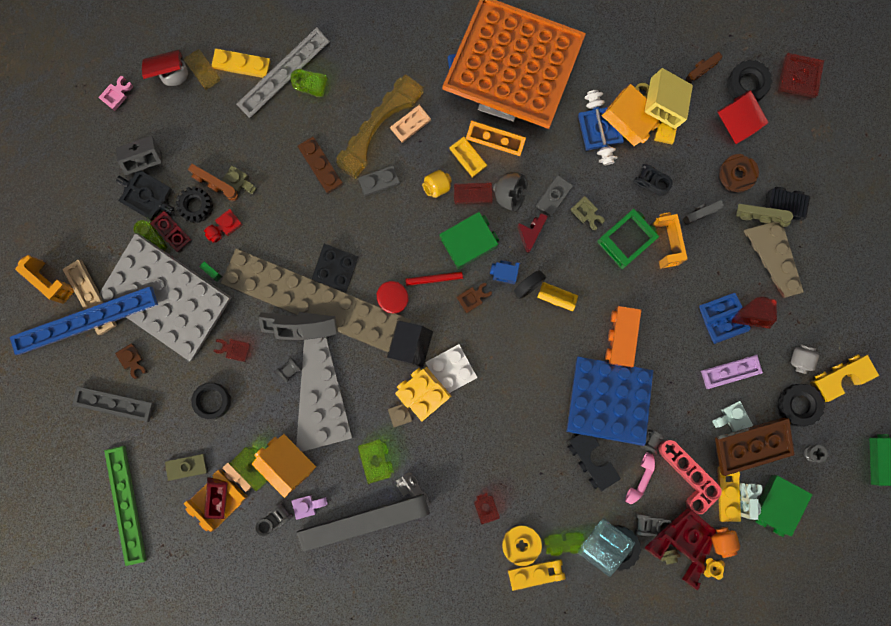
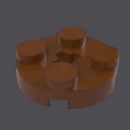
(742, 163)

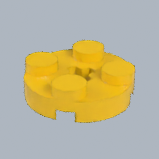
(530, 552)

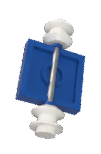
(598, 131)

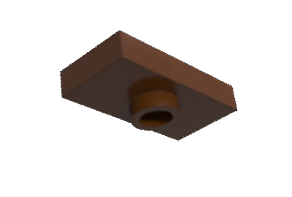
(703, 67)

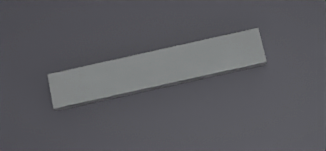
(282, 72)

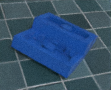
(719, 316)

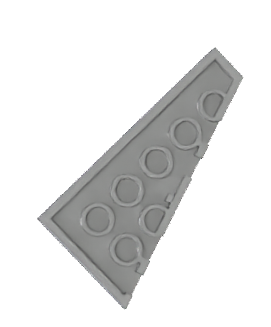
(321, 404)

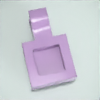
(306, 506)

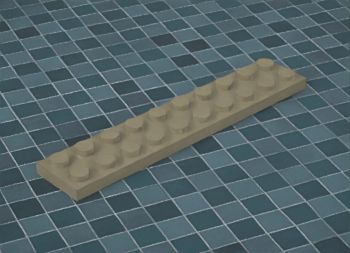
(301, 294)

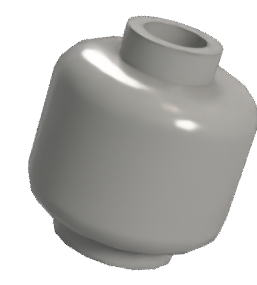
(805, 358)

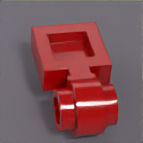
(227, 223)

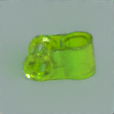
(311, 82)
(151, 235)

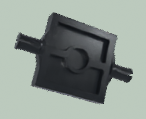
(145, 195)

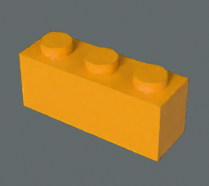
(495, 138)

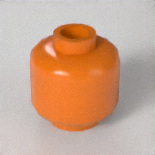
(726, 542)

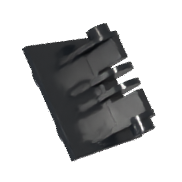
(334, 268)

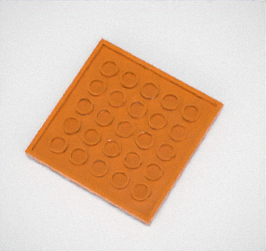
(514, 62)

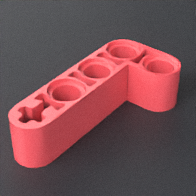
(687, 472)

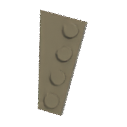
(774, 250)

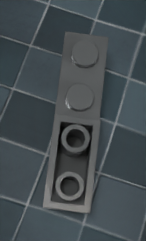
(302, 327)

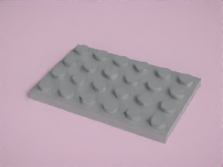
(185, 300)

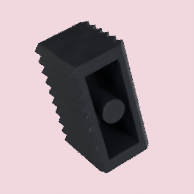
(793, 201)

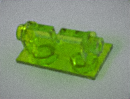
(557, 545)

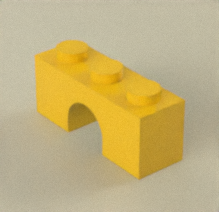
(858, 368)

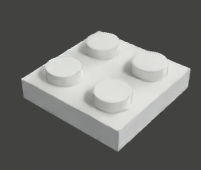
(452, 368)

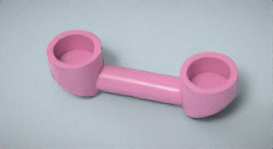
(649, 463)

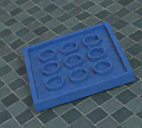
(610, 401)

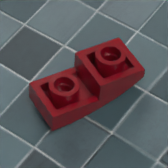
(170, 231)

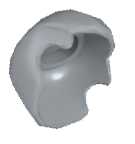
(175, 77)

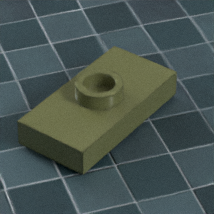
(186, 467)

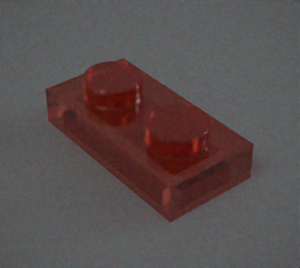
(472, 193)

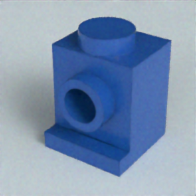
(505, 271)

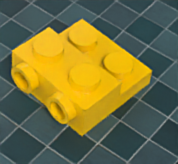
(422, 393)

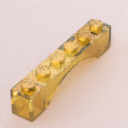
(402, 97)

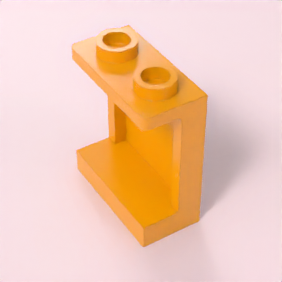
(29, 269)

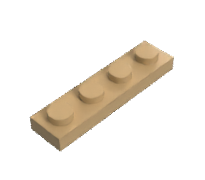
(86, 290)

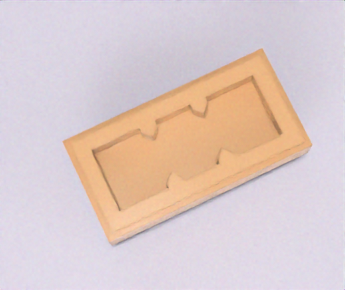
(410, 123)

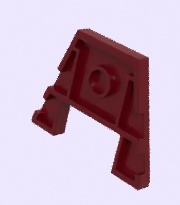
(691, 537)

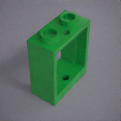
(612, 249)

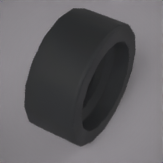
(195, 400)

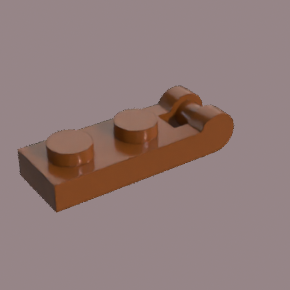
(213, 182)

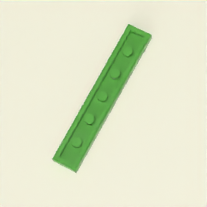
(125, 505)

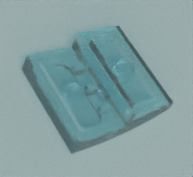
(606, 547)

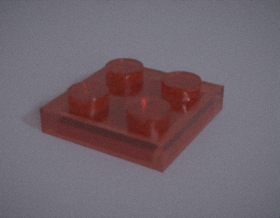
(801, 75)

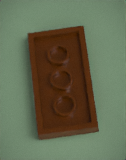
(754, 446)

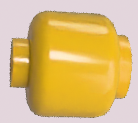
(437, 183)

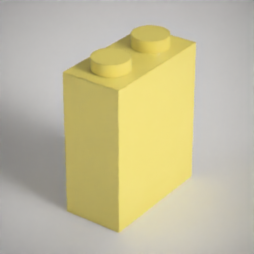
(668, 98)

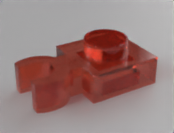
(235, 349)

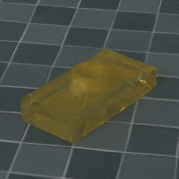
(202, 69)

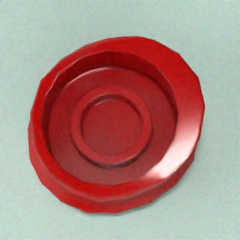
(392, 297)

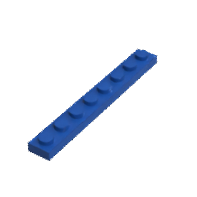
(84, 321)

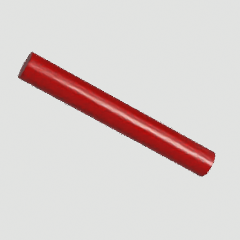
(434, 278)

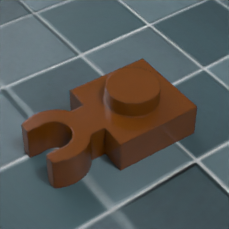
(472, 299)
(130, 358)

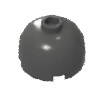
(509, 190)

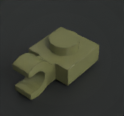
(238, 180)

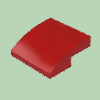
(161, 64)
(743, 117)

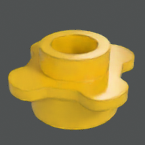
(718, 573)

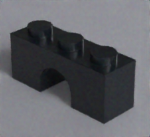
(600, 476)

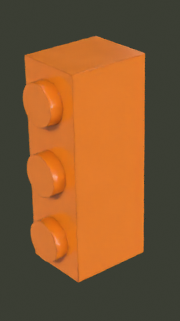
(623, 336)

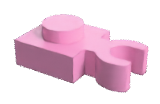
(114, 95)

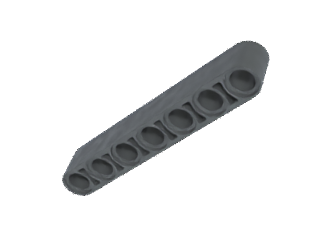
(363, 522)

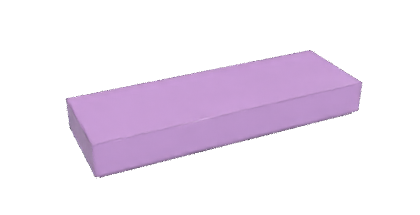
(731, 371)

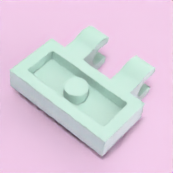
(735, 416)
(748, 500)

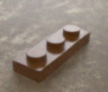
(320, 165)

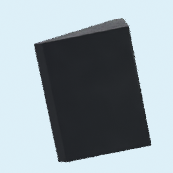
(410, 343)

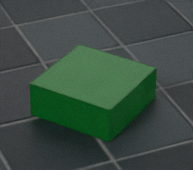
(210, 271)

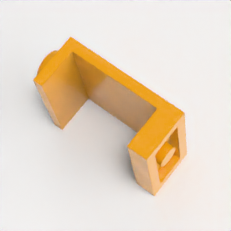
(676, 240)
(234, 499)

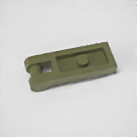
(765, 214)

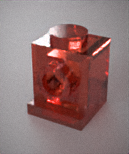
(489, 515)

